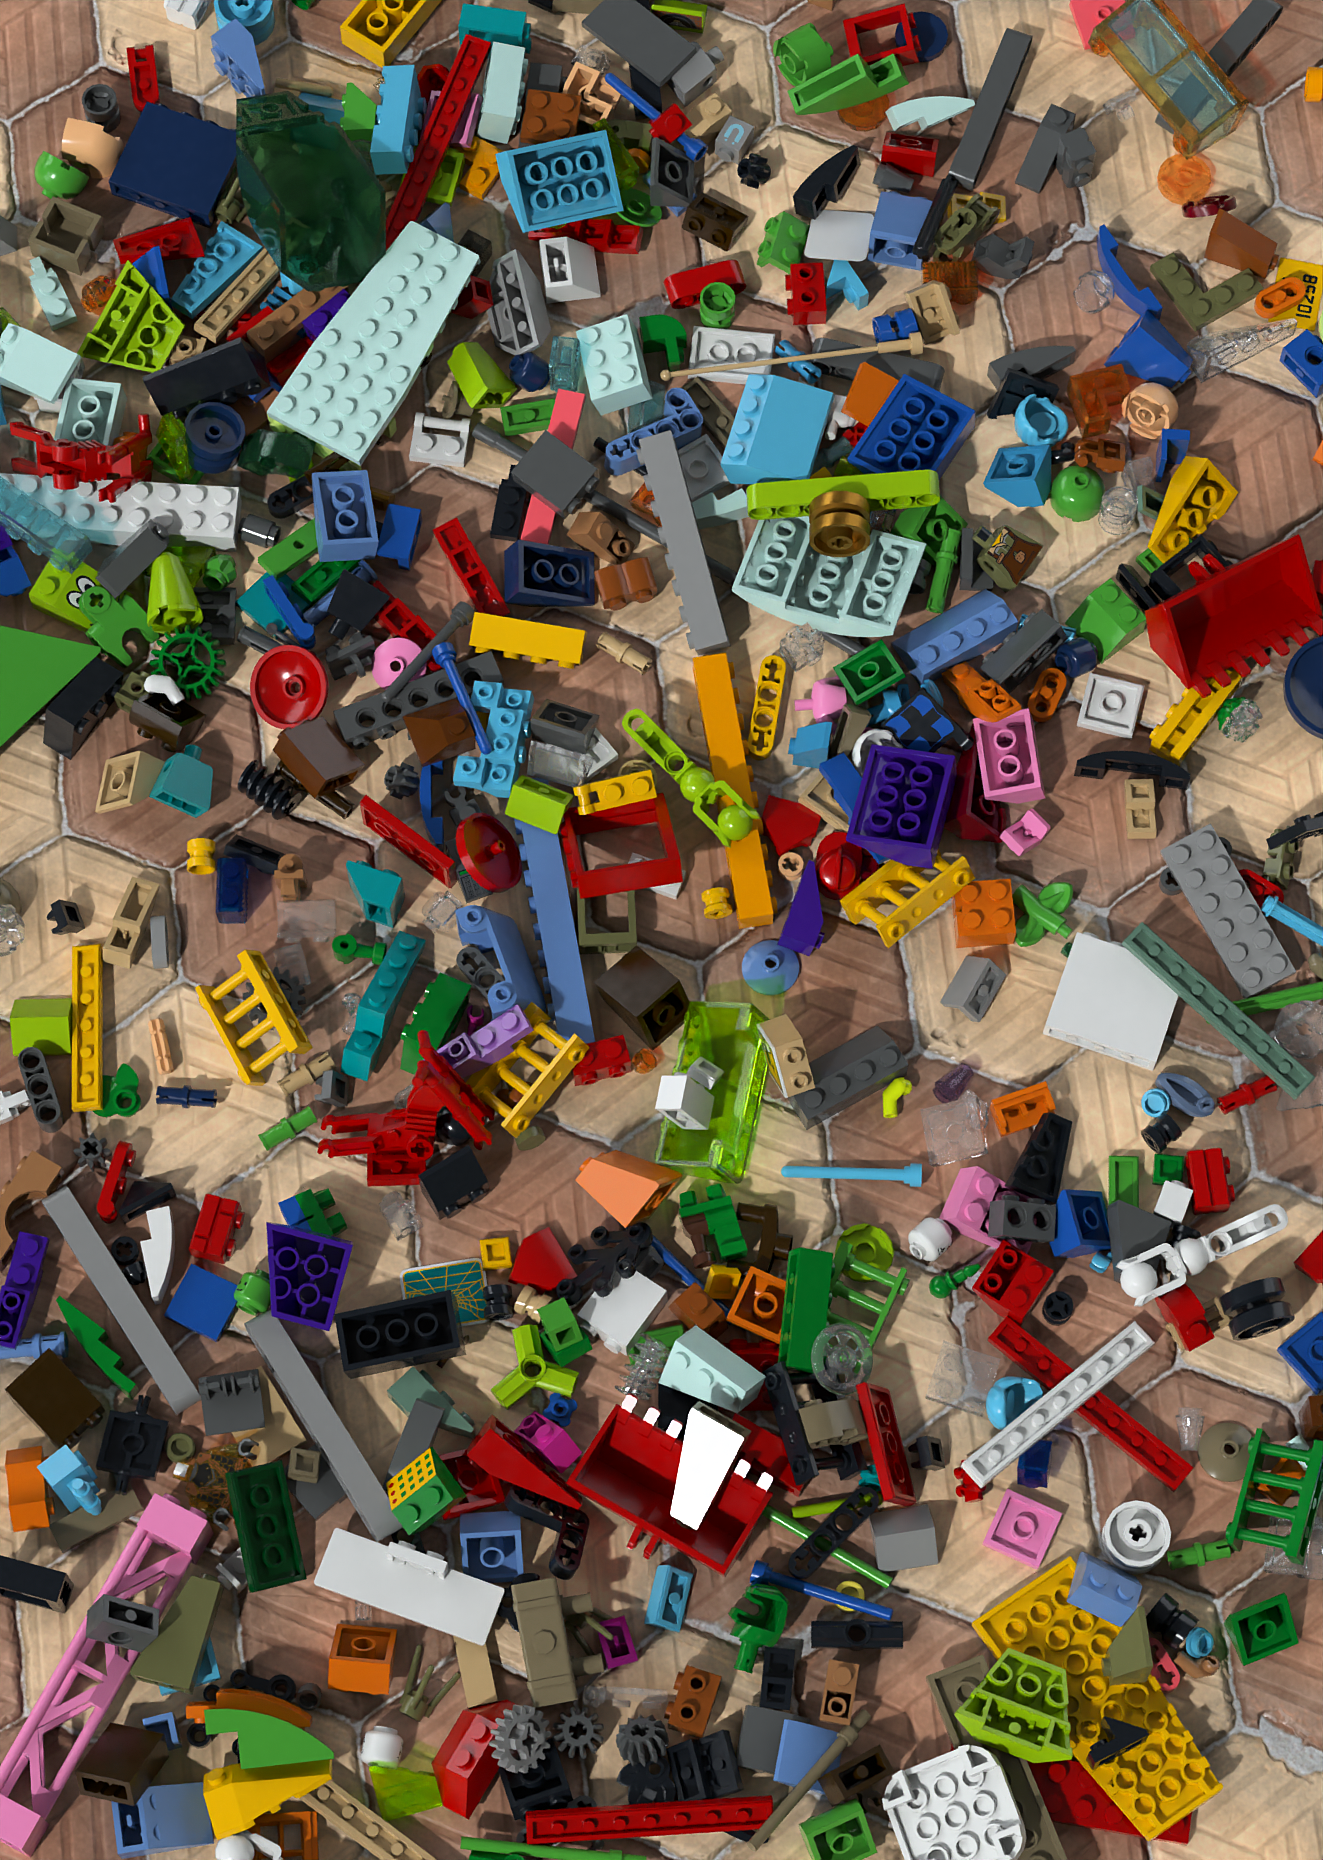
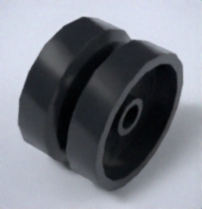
(1256, 1308)

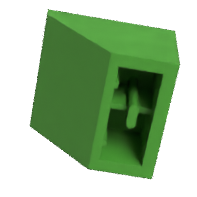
(358, 114)

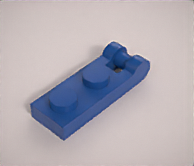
(290, 613)

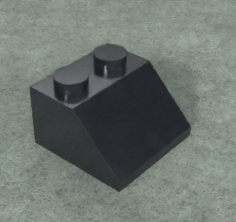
(454, 1183)

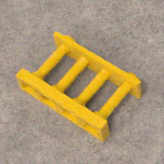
(890, 879)
(278, 1015)
(552, 1074)

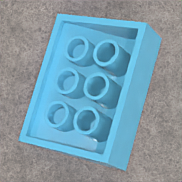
(560, 181)
(775, 431)

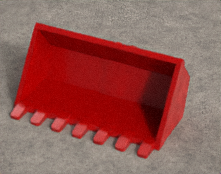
(1236, 615)
(634, 1475)

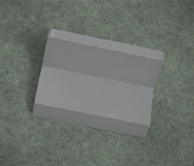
(974, 987)

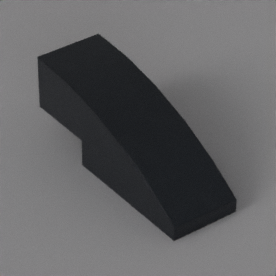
(826, 182)

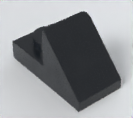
(1122, 1739)

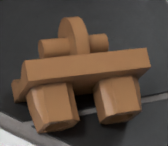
(290, 877)

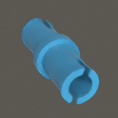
(804, 367)

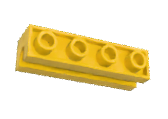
(527, 638)
(1190, 719)

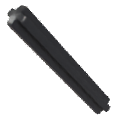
(934, 217)

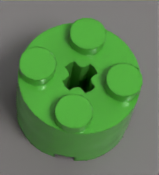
(802, 54)

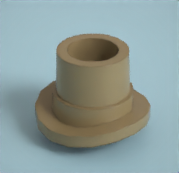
(455, 402)

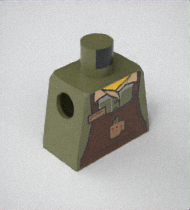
(1005, 555)

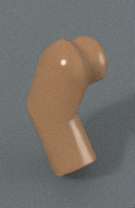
(1197, 1667)

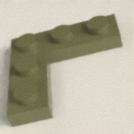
(1202, 307)

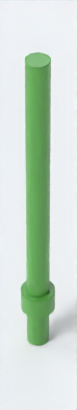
(824, 1545)
(543, 1851)

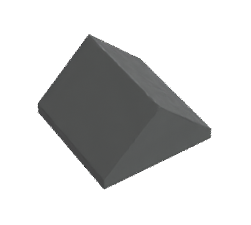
(670, 176)
(563, 726)

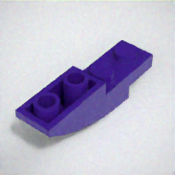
(21, 1287)

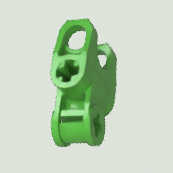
(112, 620)

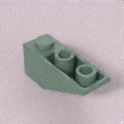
(419, 1385)

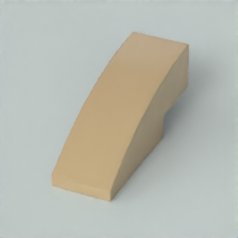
(130, 922)

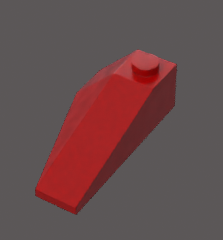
(503, 1456)

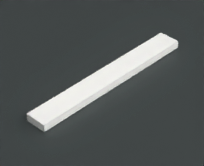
(1057, 1404)

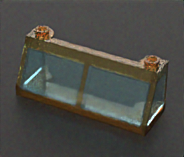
(1171, 73)

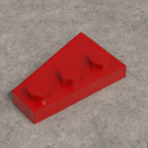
(175, 241)

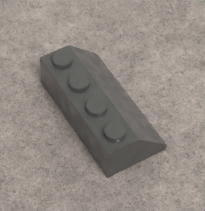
(849, 1076)

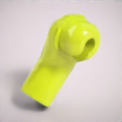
(892, 1093)

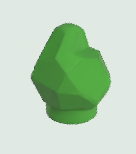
(219, 572)

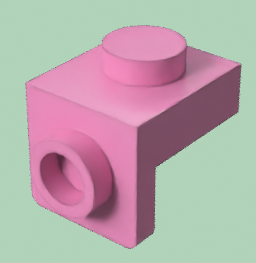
(1026, 833)

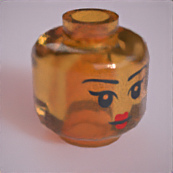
(97, 294)

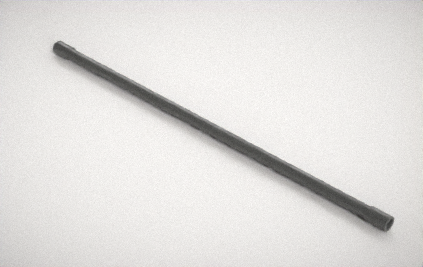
(496, 440)

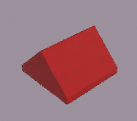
(910, 153)

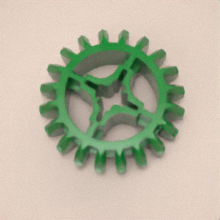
(191, 650)

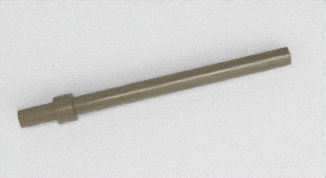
(845, 1737)

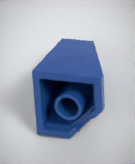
(1151, 353)

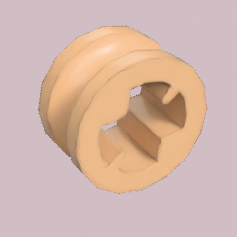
(788, 874)

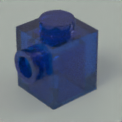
(1035, 1465)

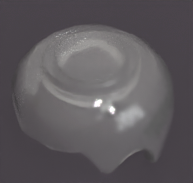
(1094, 292)

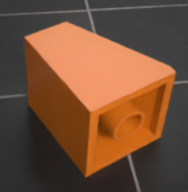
(627, 1185)

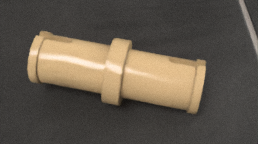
(624, 653)
(306, 1074)

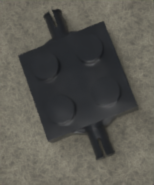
(132, 1445)

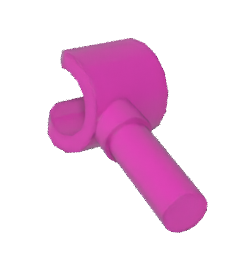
(474, 1022)

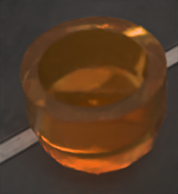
(644, 1061)

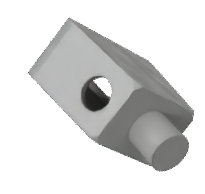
(696, 74)

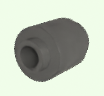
(259, 531)

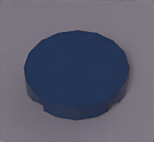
(931, 34)

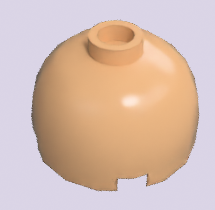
(1150, 409)

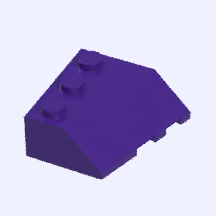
(305, 1274)

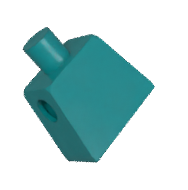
(185, 782)

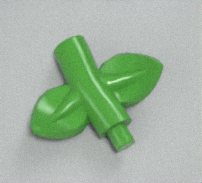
(1042, 912)

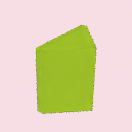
(42, 1025)

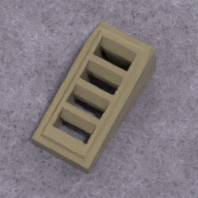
(849, 728)

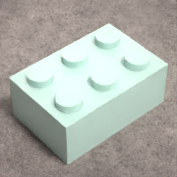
(502, 93)
(614, 364)

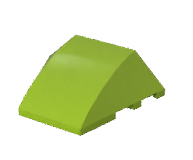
(134, 326)
(1021, 1709)

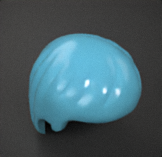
(1040, 422)
(1011, 1398)

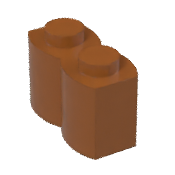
(626, 583)

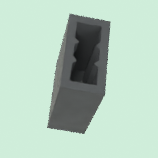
(556, 475)

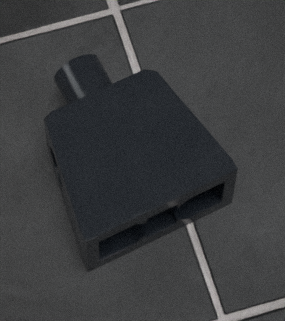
(354, 604)

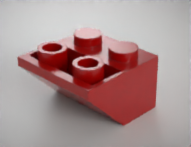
(1012, 1282)

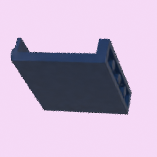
(175, 164)

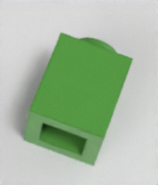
(560, 1324)

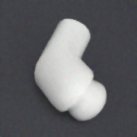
(165, 685)

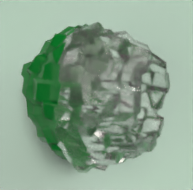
(1239, 718)

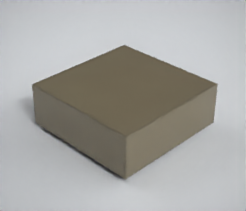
(304, 1465)

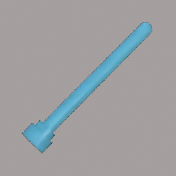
(910, 1174)

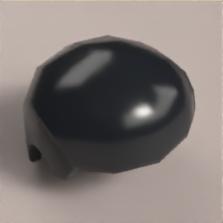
(449, 1129)

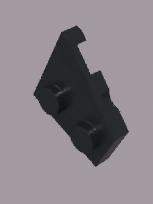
(1015, 388)

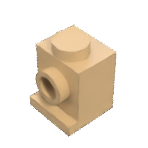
(191, 346)

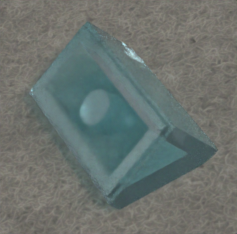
(648, 411)

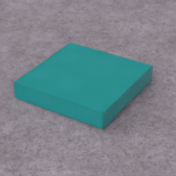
(260, 608)

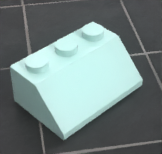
(91, 411)

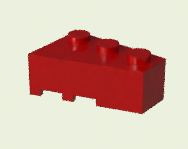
(767, 1454)

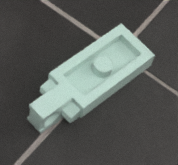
(51, 296)

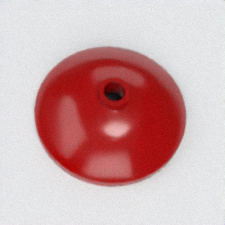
(275, 683)

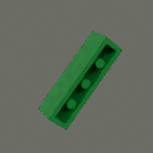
(805, 1306)

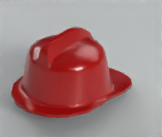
(837, 866)

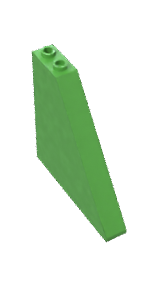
(34, 672)

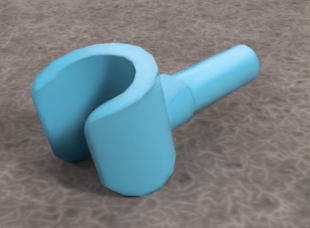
(1100, 1262)

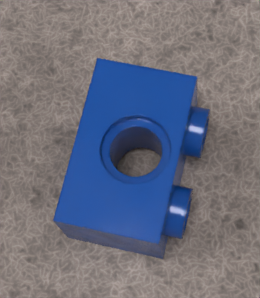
(1296, 357)

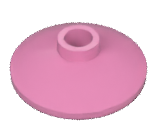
(393, 650)

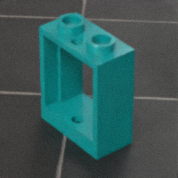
(495, 26)

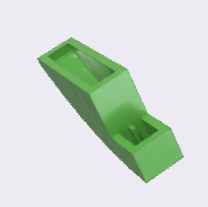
(848, 85)
(265, 1738)

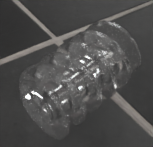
(645, 1367)

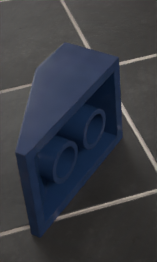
(548, 575)

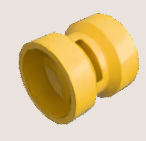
(201, 854)

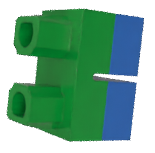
(306, 1212)

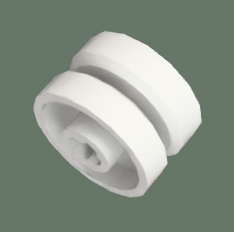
(1141, 1520)

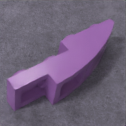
(488, 1044)

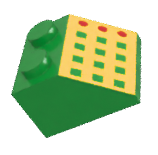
(423, 1492)

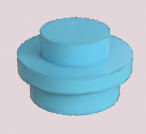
(1155, 1102)
(1199, 1642)

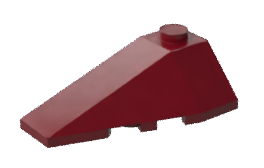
(969, 812)

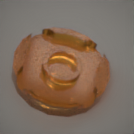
(865, 115)
(1184, 179)

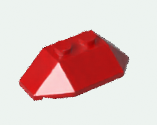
(465, 1758)

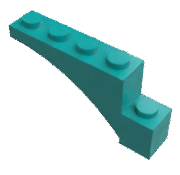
(379, 1006)

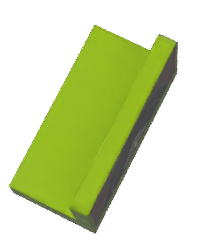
(681, 14)

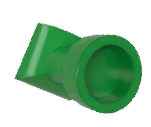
(346, 949)

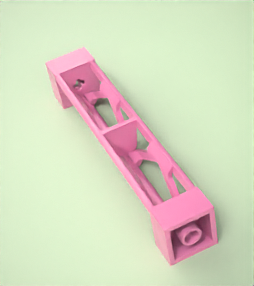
(166, 1525)

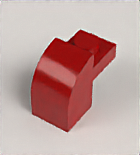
(1187, 1315)

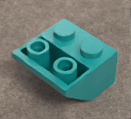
(376, 891)

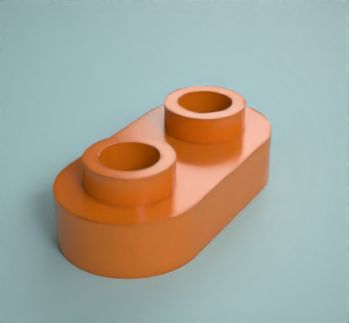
(1278, 299)
(1046, 696)

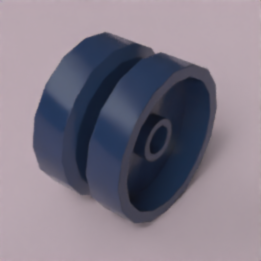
(213, 437)

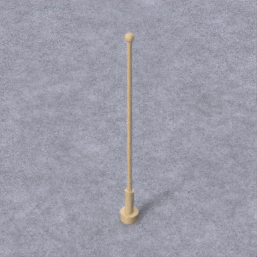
(913, 344)

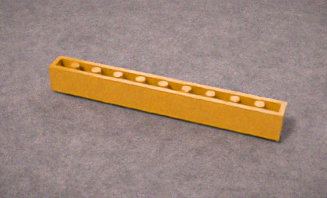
(727, 763)

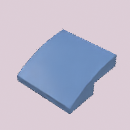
(800, 1750)

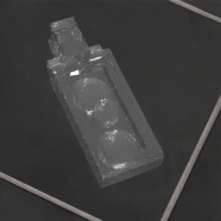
(622, 1696)

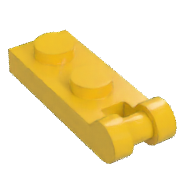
(616, 791)

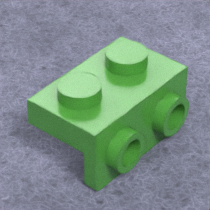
(783, 241)

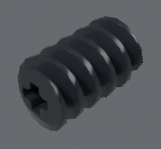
(266, 792)

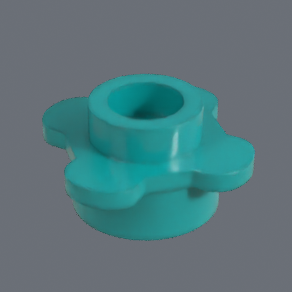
(870, 1478)

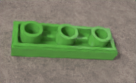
(290, 551)

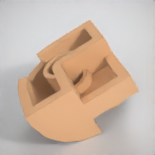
(598, 97)
(89, 146)

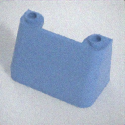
(500, 933)

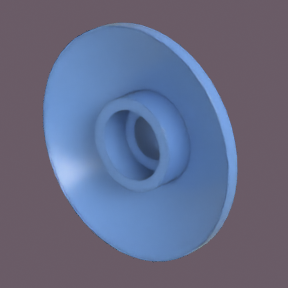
(770, 980)

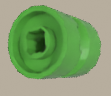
(717, 306)

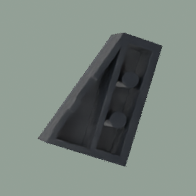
(81, 707)

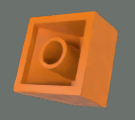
(362, 1659)

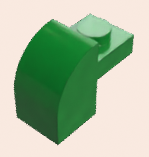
(663, 334)

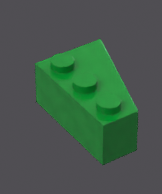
(438, 1015)

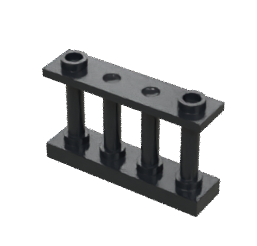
(846, 1459)

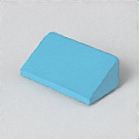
(668, 1598)

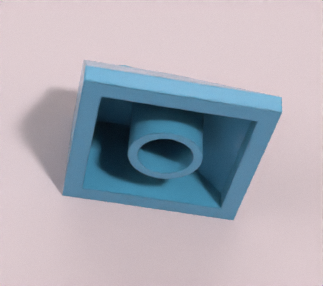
(1021, 475)

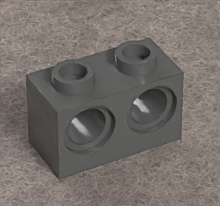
(1022, 1224)

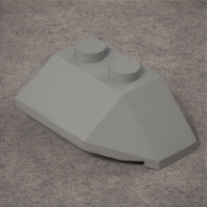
(519, 309)

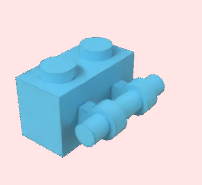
(72, 1480)

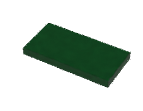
(265, 1526)

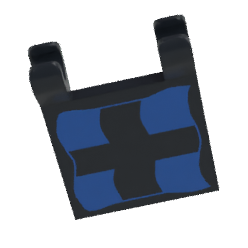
(925, 725)

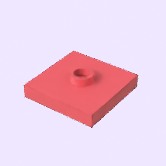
(1089, 14)

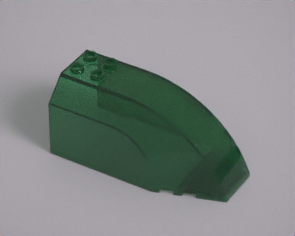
(308, 192)

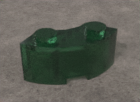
(276, 453)

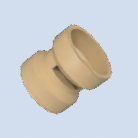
(530, 1303)

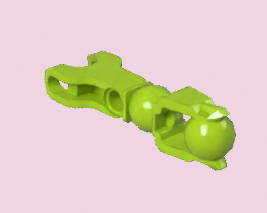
(695, 782)

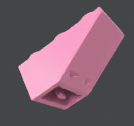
(969, 1206)

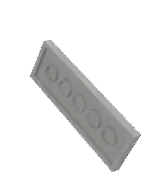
(1228, 912)

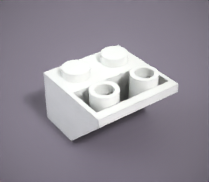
(568, 270)

